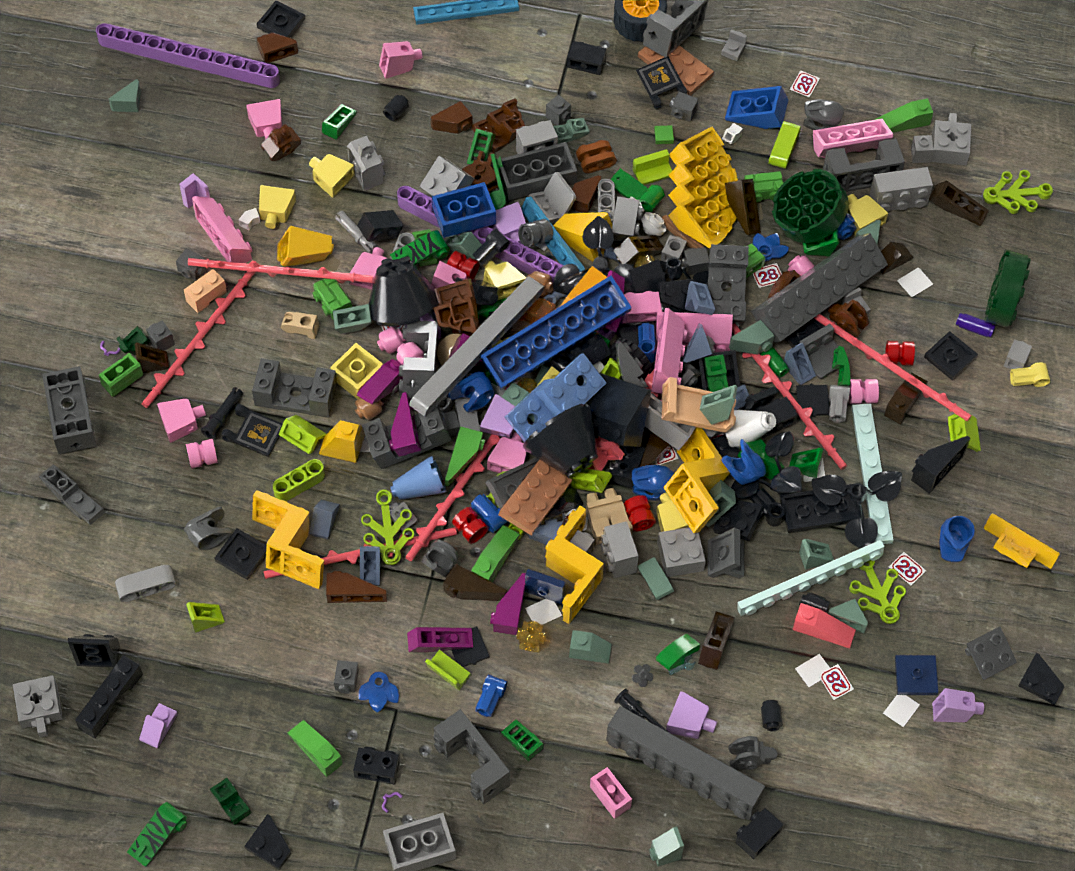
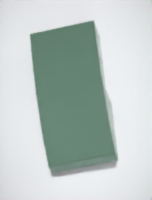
(571, 130)
(655, 578)

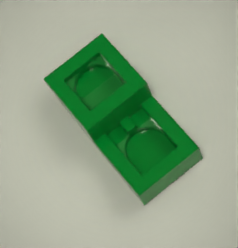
(841, 362)
(716, 373)
(676, 652)

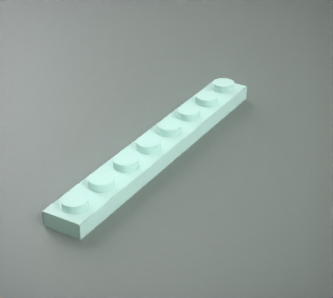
(870, 465)
(806, 580)

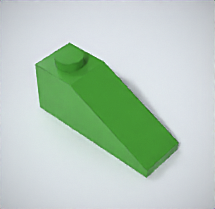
(909, 116)
(464, 452)
(495, 554)
(316, 748)

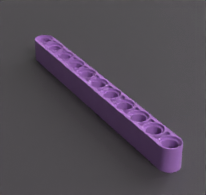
(188, 55)
(517, 260)

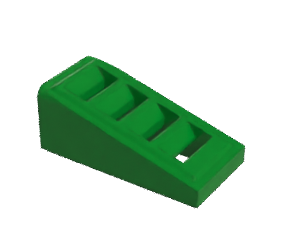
(335, 130)
(476, 140)
(531, 752)

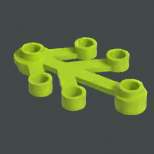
(1016, 193)
(388, 530)
(879, 593)

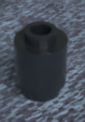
(396, 107)
(815, 601)
(771, 715)

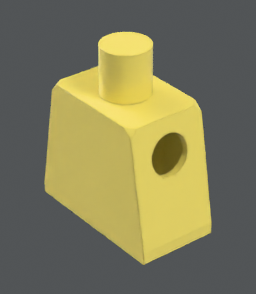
(331, 173)
(275, 204)
(865, 211)
(504, 277)
(668, 515)

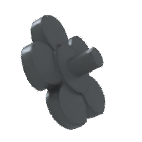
(642, 675)

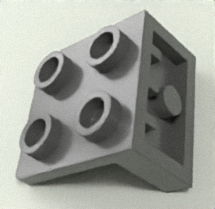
(820, 350)

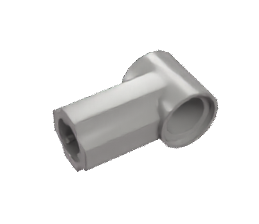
(838, 402)

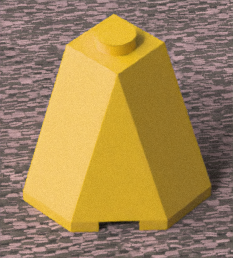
(571, 230)
(303, 247)
(343, 441)

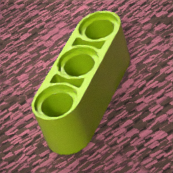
(784, 145)
(295, 488)

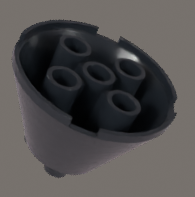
(400, 293)
(566, 442)

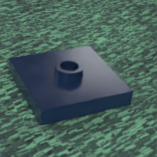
(544, 586)
(916, 675)

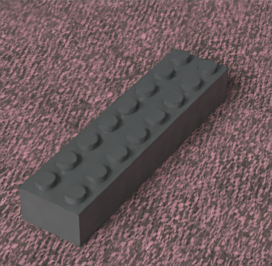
(820, 286)
(684, 763)

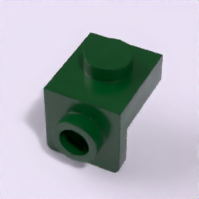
(127, 344)

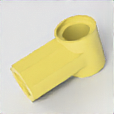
(1035, 374)

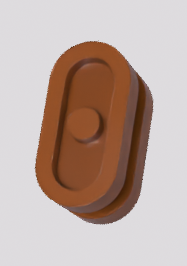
(596, 156)

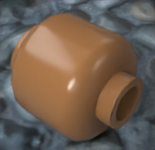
(545, 280)
(368, 410)

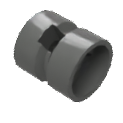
(535, 232)

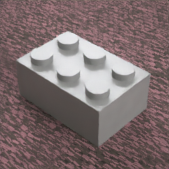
(902, 189)
(419, 844)

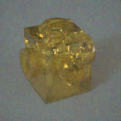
(531, 636)

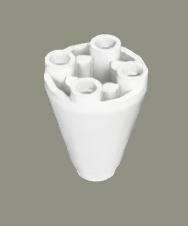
(749, 426)

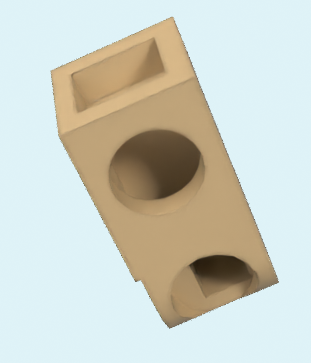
(300, 323)

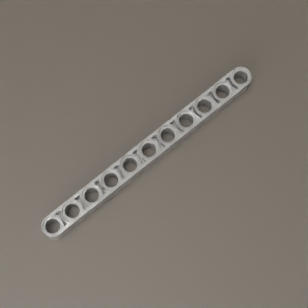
(477, 344)

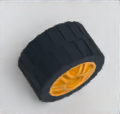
(631, 16)

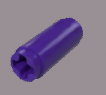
(975, 325)

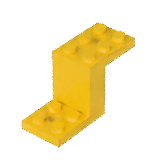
(695, 479)
(284, 545)
(574, 564)

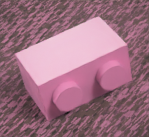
(643, 306)
(610, 792)

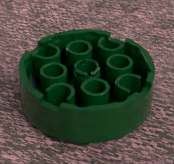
(810, 206)
(1007, 288)

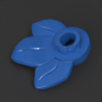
(770, 246)
(378, 694)

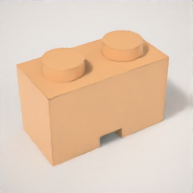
(205, 290)

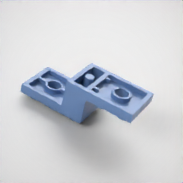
(555, 396)

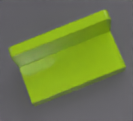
(652, 167)
(960, 428)
(301, 433)
(591, 480)
(448, 669)

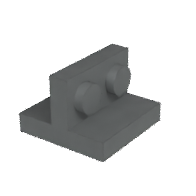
(726, 554)

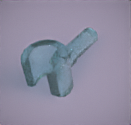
(688, 666)

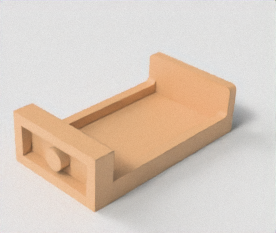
(682, 406)

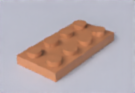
(690, 69)
(535, 497)

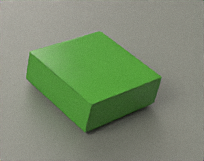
(663, 134)

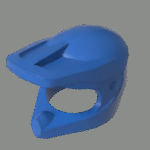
(477, 388)
(748, 467)
(651, 479)
(955, 538)

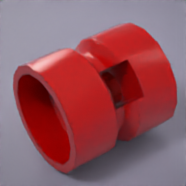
(469, 266)
(901, 353)
(639, 513)
(470, 526)

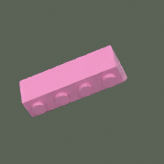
(851, 137)
(221, 230)
(715, 325)
(669, 350)

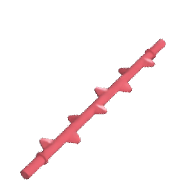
(253, 266)
(197, 343)
(885, 361)
(804, 414)
(462, 479)
(352, 556)

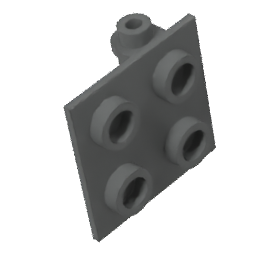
(991, 653)

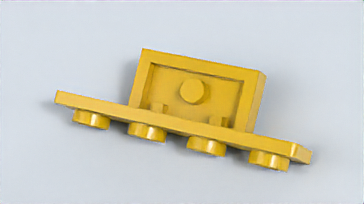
(1018, 544)

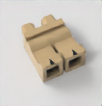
(605, 512)

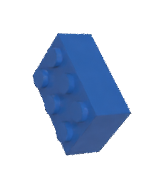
(464, 210)

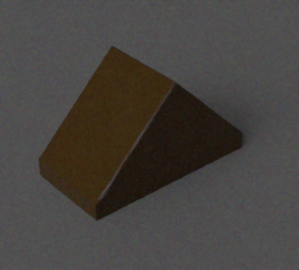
(895, 256)
(151, 358)

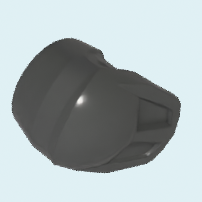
(823, 111)
(203, 526)
(441, 557)

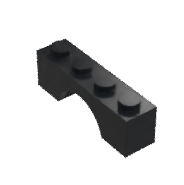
(96, 712)

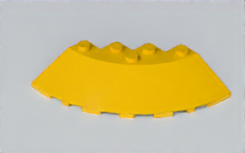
(700, 190)

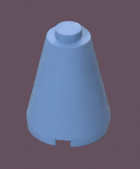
(419, 481)

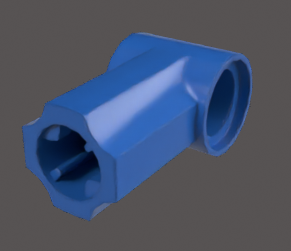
(646, 338)
(488, 513)
(492, 690)

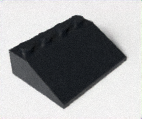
(620, 411)

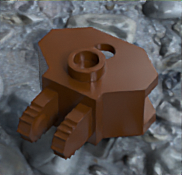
(281, 142)
(483, 172)
(848, 317)

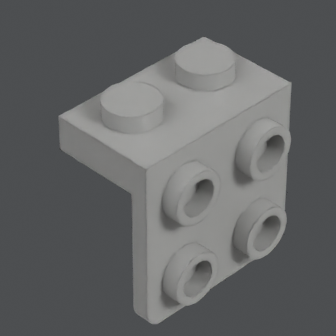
(555, 199)

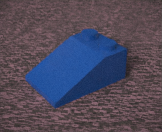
(758, 107)

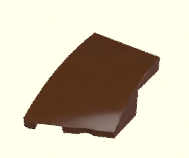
(502, 123)
(457, 306)

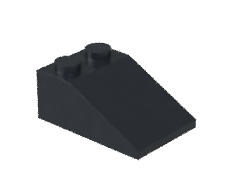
(731, 368)
(937, 463)
(95, 651)

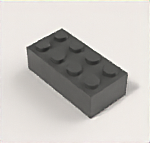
(532, 170)

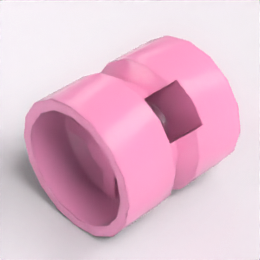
(863, 391)
(201, 453)

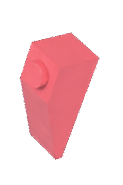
(823, 626)

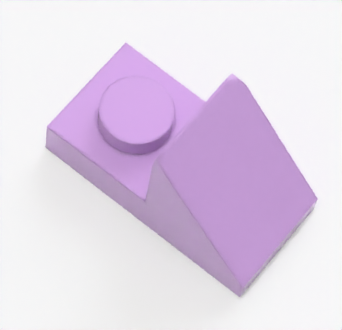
(157, 725)

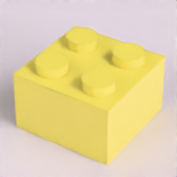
(355, 369)

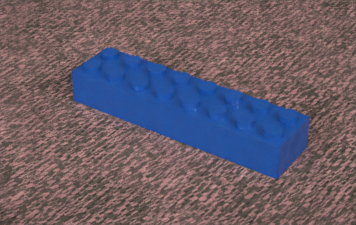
(556, 332)

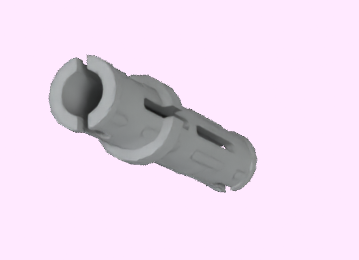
(353, 229)

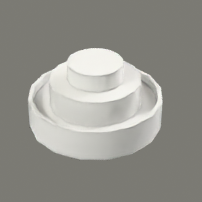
(653, 224)

